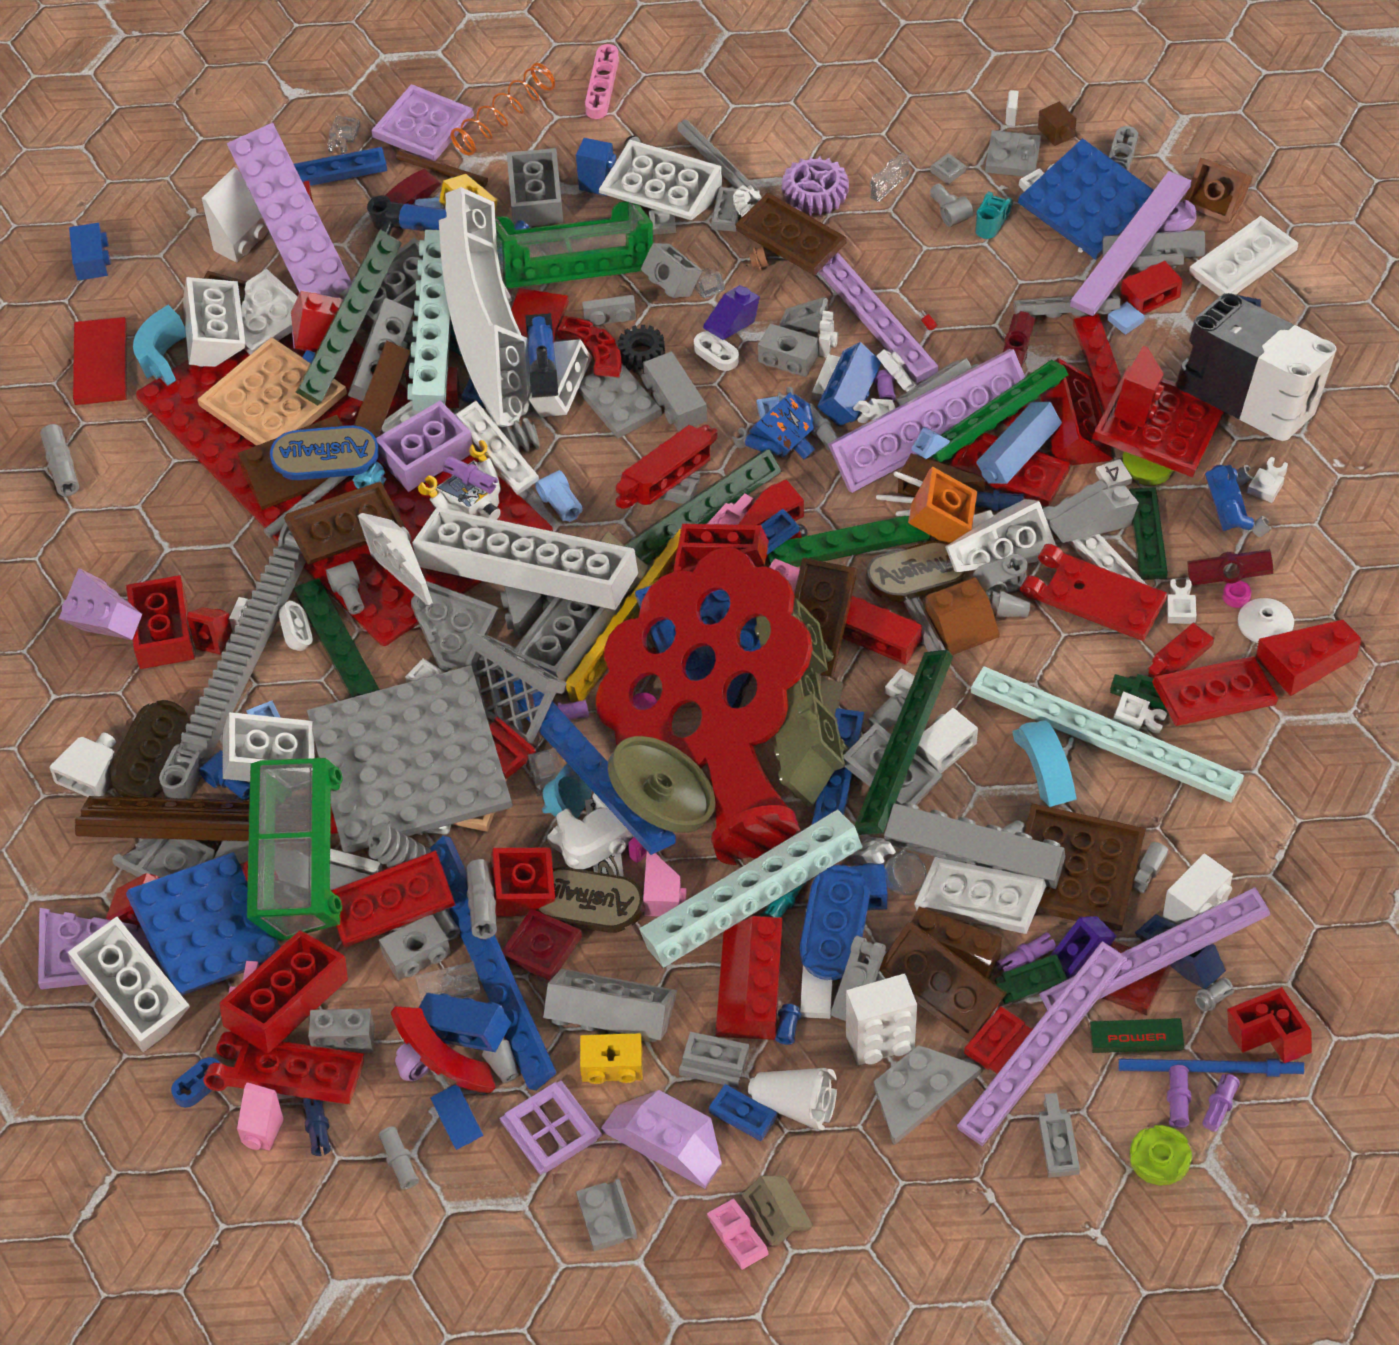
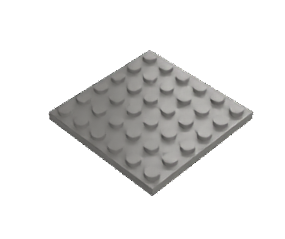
(411, 757)

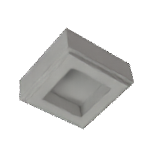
(948, 168)

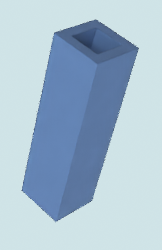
(1019, 442)

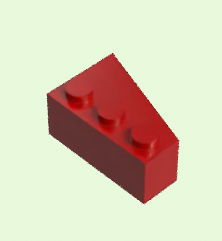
(701, 539)
(1307, 654)

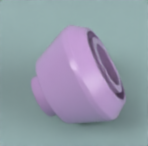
(409, 1063)

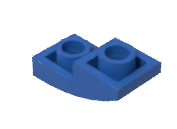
(456, 1116)

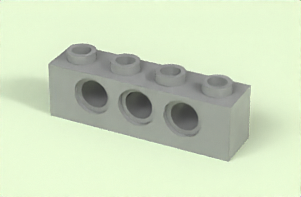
(389, 316)

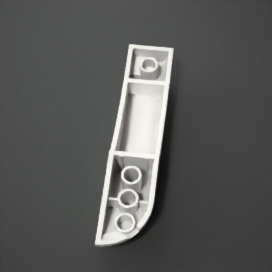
(479, 307)

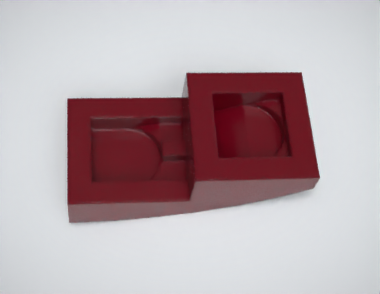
(415, 186)

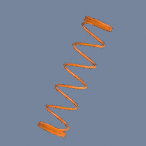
(548, 73)

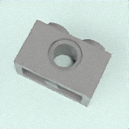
(671, 270)
(788, 350)
(423, 934)

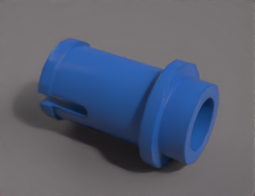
(789, 1015)

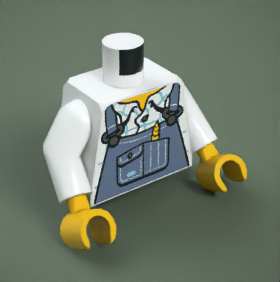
(466, 498)

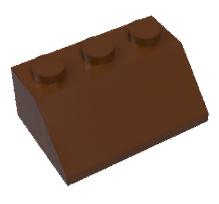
(969, 943)

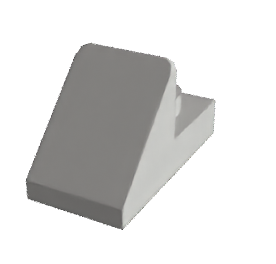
(805, 316)

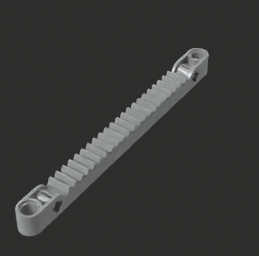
(234, 667)

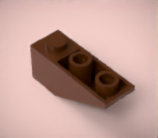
(918, 467)

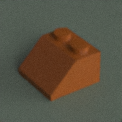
(1217, 189)
(962, 616)

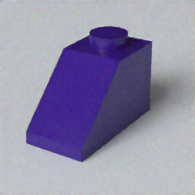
(733, 312)
(1081, 943)

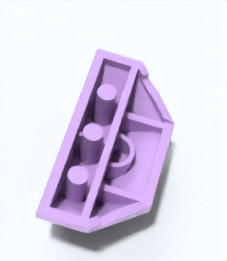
(667, 1134)

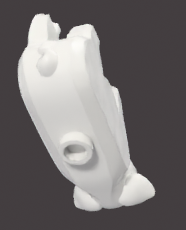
(591, 839)

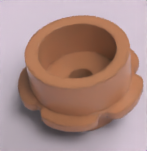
(759, 258)

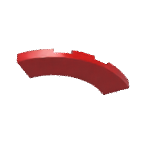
(596, 341)
(437, 1055)

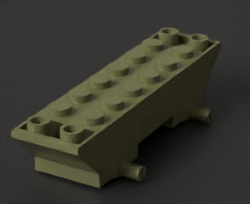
(809, 737)

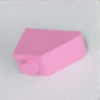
(661, 887)
(259, 1117)

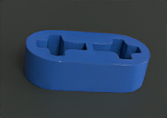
(192, 1081)

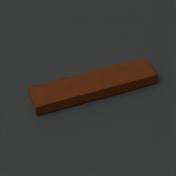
(382, 388)

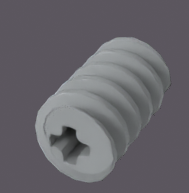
(522, 435)
(393, 846)

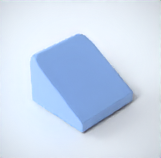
(929, 443)

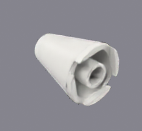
(797, 1094)

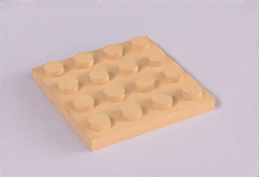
(262, 397)

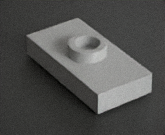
(725, 213)

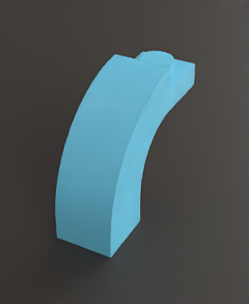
(154, 339)
(1048, 762)

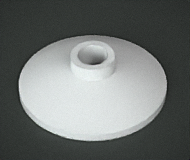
(1256, 625)

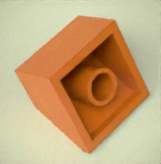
(943, 507)

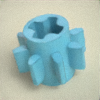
(370, 477)

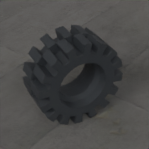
(637, 338)

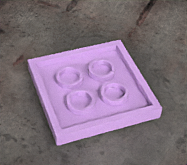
(422, 122)

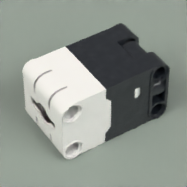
(1256, 366)

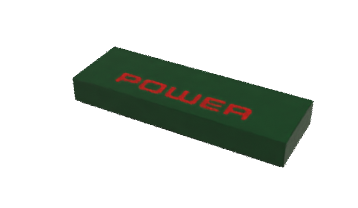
(1136, 1035)

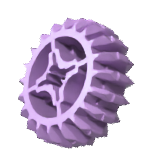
(815, 185)

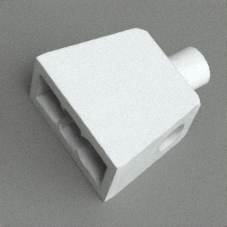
(85, 766)

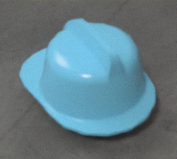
(566, 792)

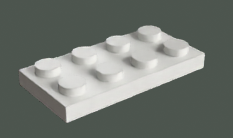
(1243, 257)
(981, 895)

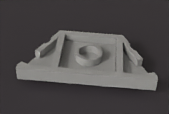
(163, 856)
(919, 1087)

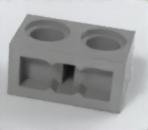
(342, 1029)

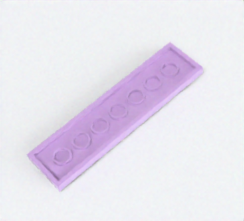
(289, 212)
(887, 440)

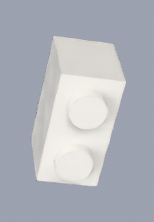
(947, 740)

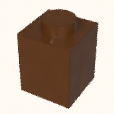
(1057, 123)

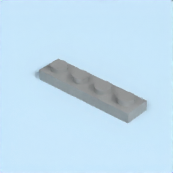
(1056, 306)

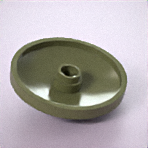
(661, 784)

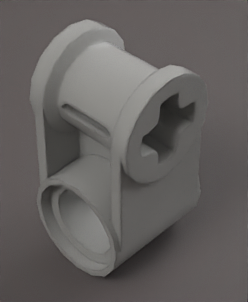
(1001, 576)

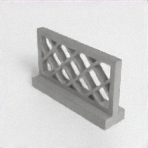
(521, 669)

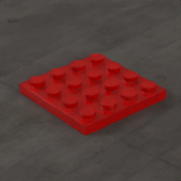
(1174, 436)

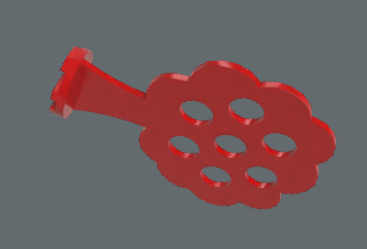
(748, 808)

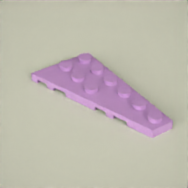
(62, 933)

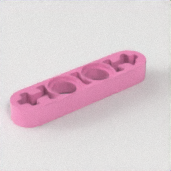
(603, 81)

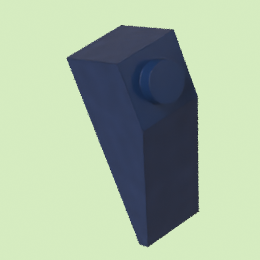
(1199, 967)

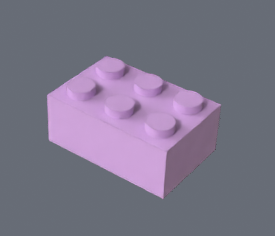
(423, 445)

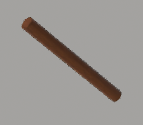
(439, 167)

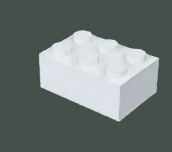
(259, 738)
(881, 1019)

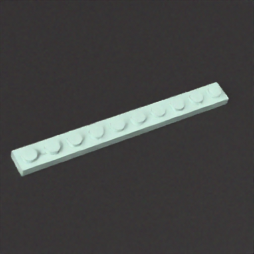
(1108, 734)

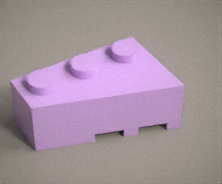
(99, 608)

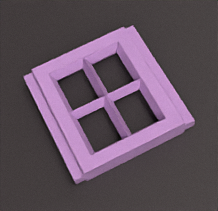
(527, 1141)

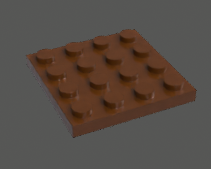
(1096, 866)

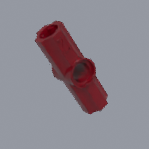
(1020, 335)
(1248, 565)

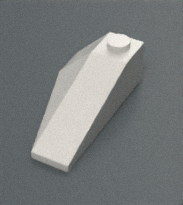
(1015, 530)
(393, 550)

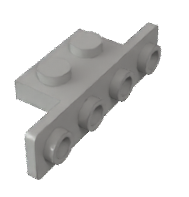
(1166, 247)

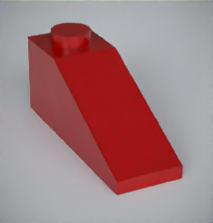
(772, 500)

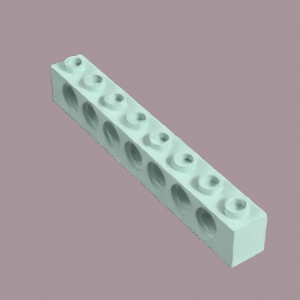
(431, 329)
(750, 888)

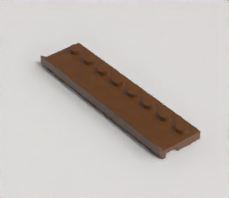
(164, 818)

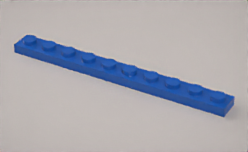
(592, 770)
(496, 975)

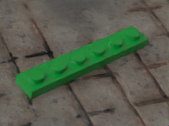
(999, 408)
(848, 541)

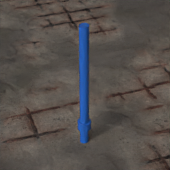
(1271, 1067)

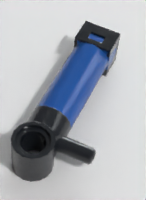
(406, 216)
(541, 355)

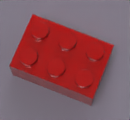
(163, 630)

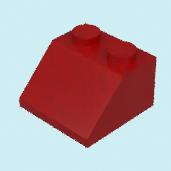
(311, 319)
(1140, 390)
(522, 879)

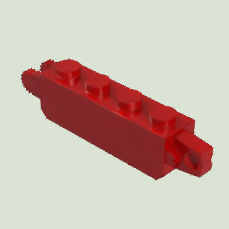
(665, 466)

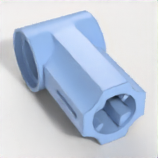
(557, 492)

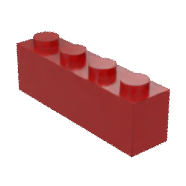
(882, 630)

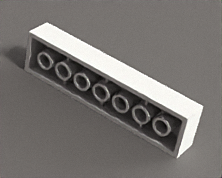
(526, 558)

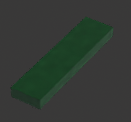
(1148, 535)

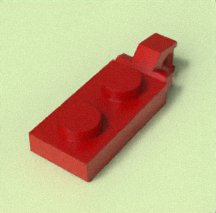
(1181, 651)

